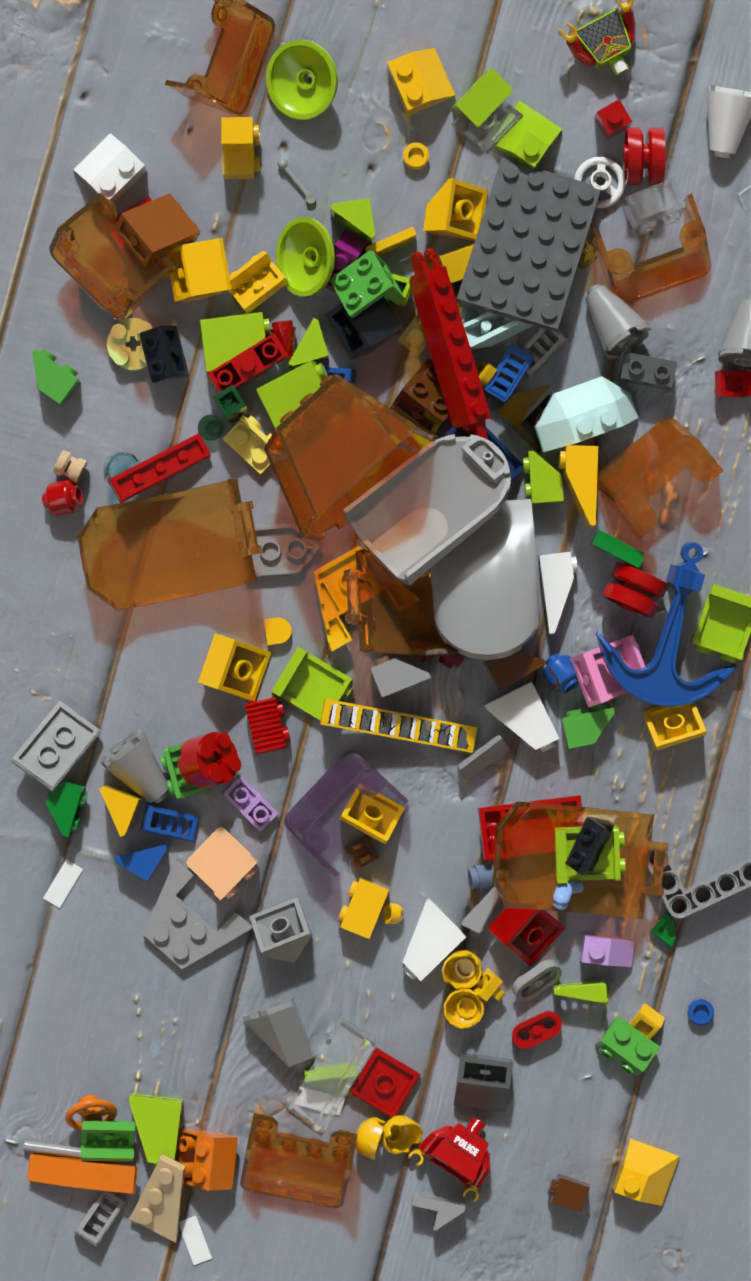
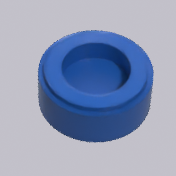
(700, 1012)

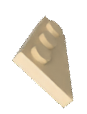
(161, 1199)

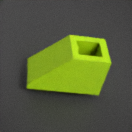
(544, 481)

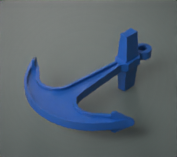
(659, 680)

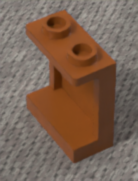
(156, 228)

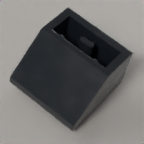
(367, 329)

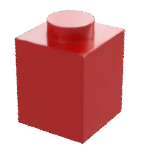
(613, 119)

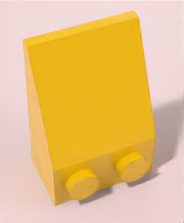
(580, 475)

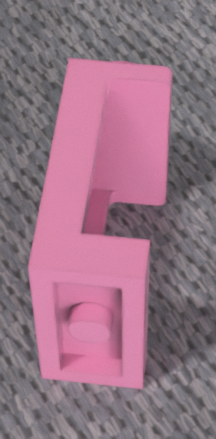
(594, 676)

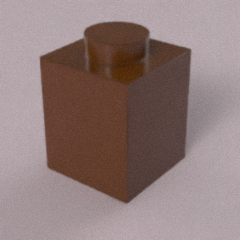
(568, 1192)

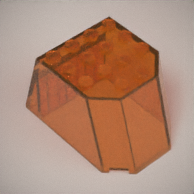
(338, 450)

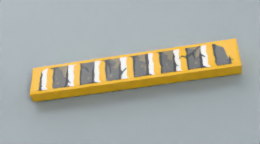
(398, 725)

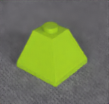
(529, 138)

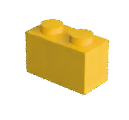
(363, 908)

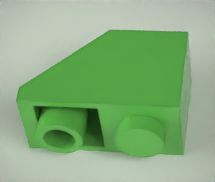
(52, 379)
(586, 727)

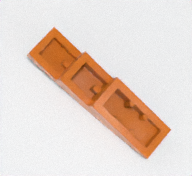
(82, 1174)

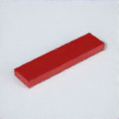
(159, 468)

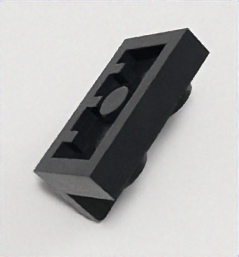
(164, 353)
(589, 845)

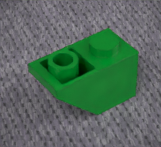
(65, 805)

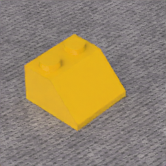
(420, 80)
(234, 667)

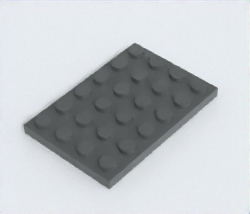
(528, 245)

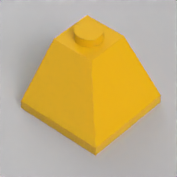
(456, 210)
(645, 1173)

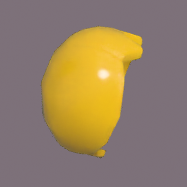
(462, 969)
(464, 1008)
(400, 1134)
(369, 1136)

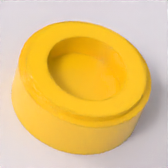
(415, 156)

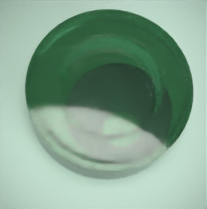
(210, 427)

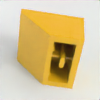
(199, 270)

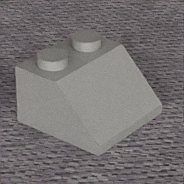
(396, 675)

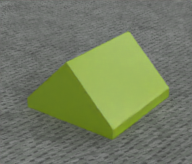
(356, 217)

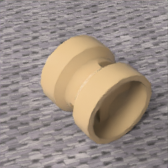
(74, 469)

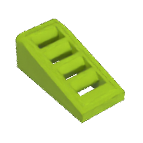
(589, 991)

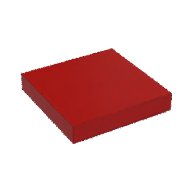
(384, 1082)

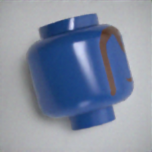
(560, 673)

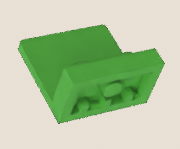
(366, 283)

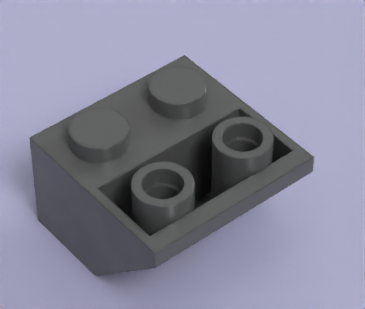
(483, 1082)

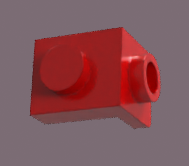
(733, 384)

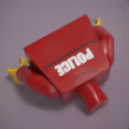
(459, 1153)

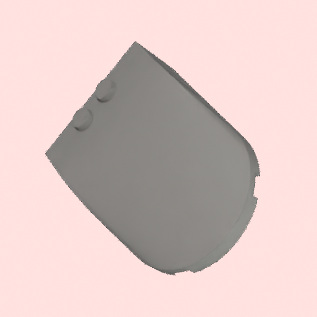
(490, 587)

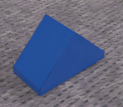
(143, 862)

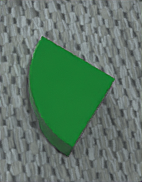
(665, 929)

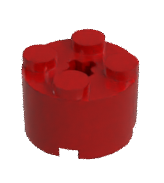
(208, 760)

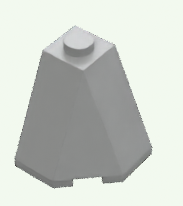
(282, 1031)

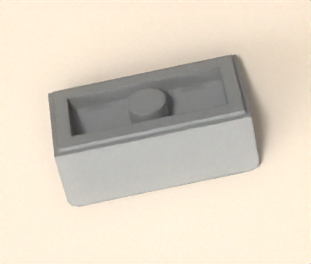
(483, 757)

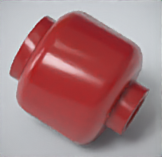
(62, 497)

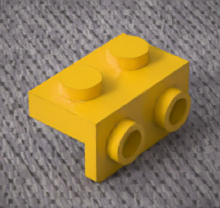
(256, 282)

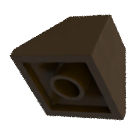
(524, 412)

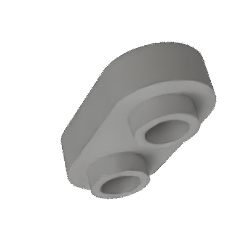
(536, 980)

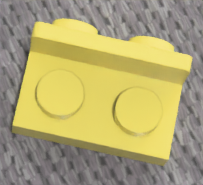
(249, 443)

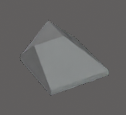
(282, 930)

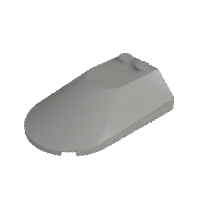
(430, 504)

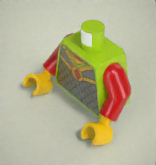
(604, 39)

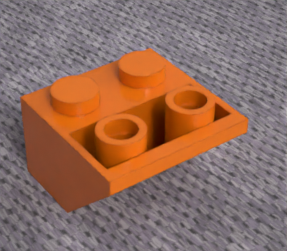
(207, 1158)

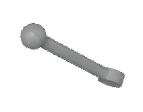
(310, 198)

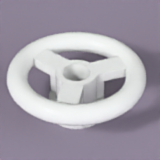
(601, 163)

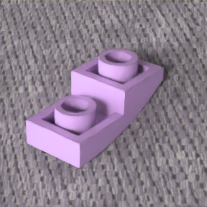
(250, 802)

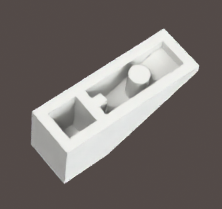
(556, 581)

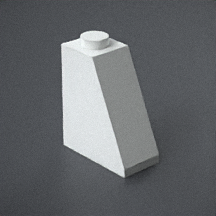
(525, 716)
(430, 942)

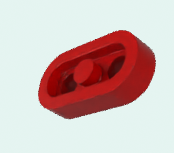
(537, 1031)

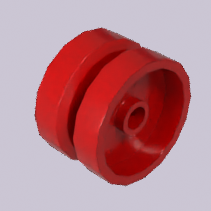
(643, 156)
(636, 587)

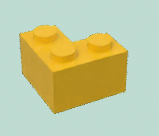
(238, 143)

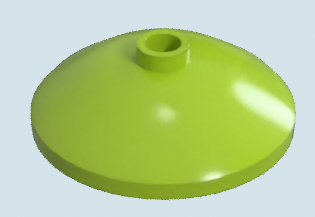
(289, 82)
(305, 256)

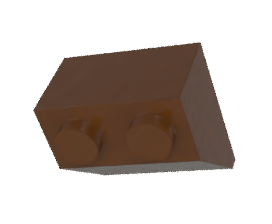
(512, 668)

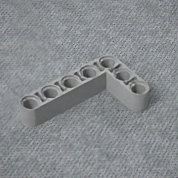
(711, 883)

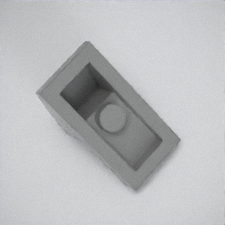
(445, 1208)

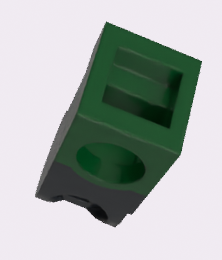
(231, 404)

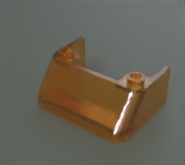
(235, 59)
(661, 272)

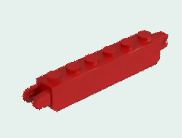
(448, 344)

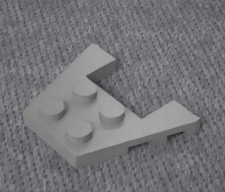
(180, 930)

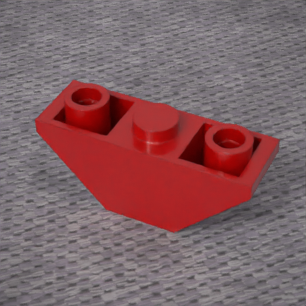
(249, 364)

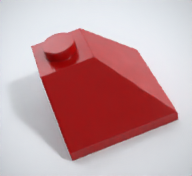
(526, 931)

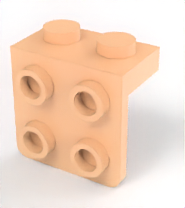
(222, 863)

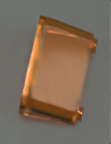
(103, 262)

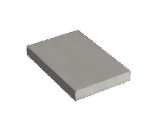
(56, 746)

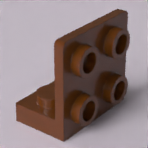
(423, 399)

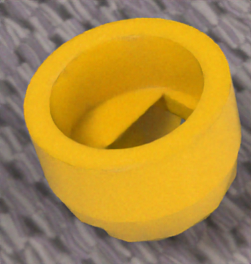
(392, 913)

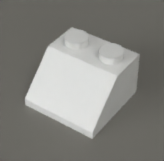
(110, 168)

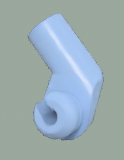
(564, 891)

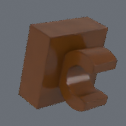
(361, 852)

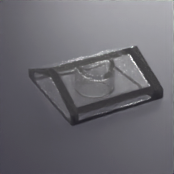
(491, 130)

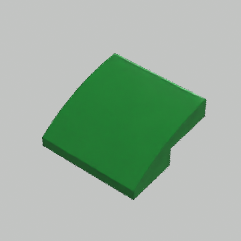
(617, 549)

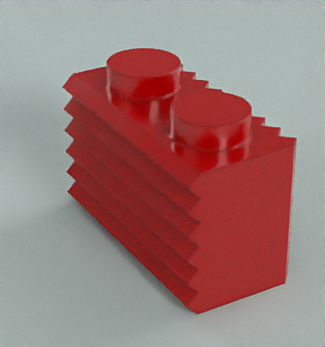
(266, 725)

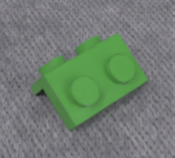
(177, 785)
(627, 1047)
(107, 1141)

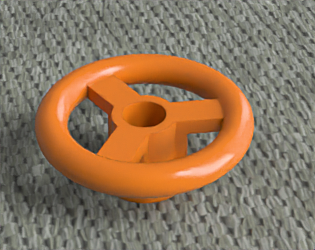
(90, 1108)

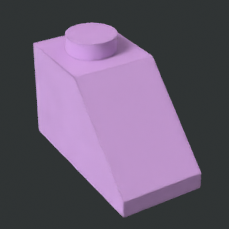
(607, 951)

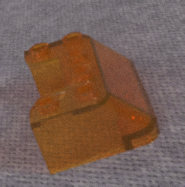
(648, 467)
(297, 1166)

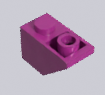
(347, 250)

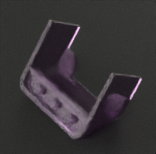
(326, 794)

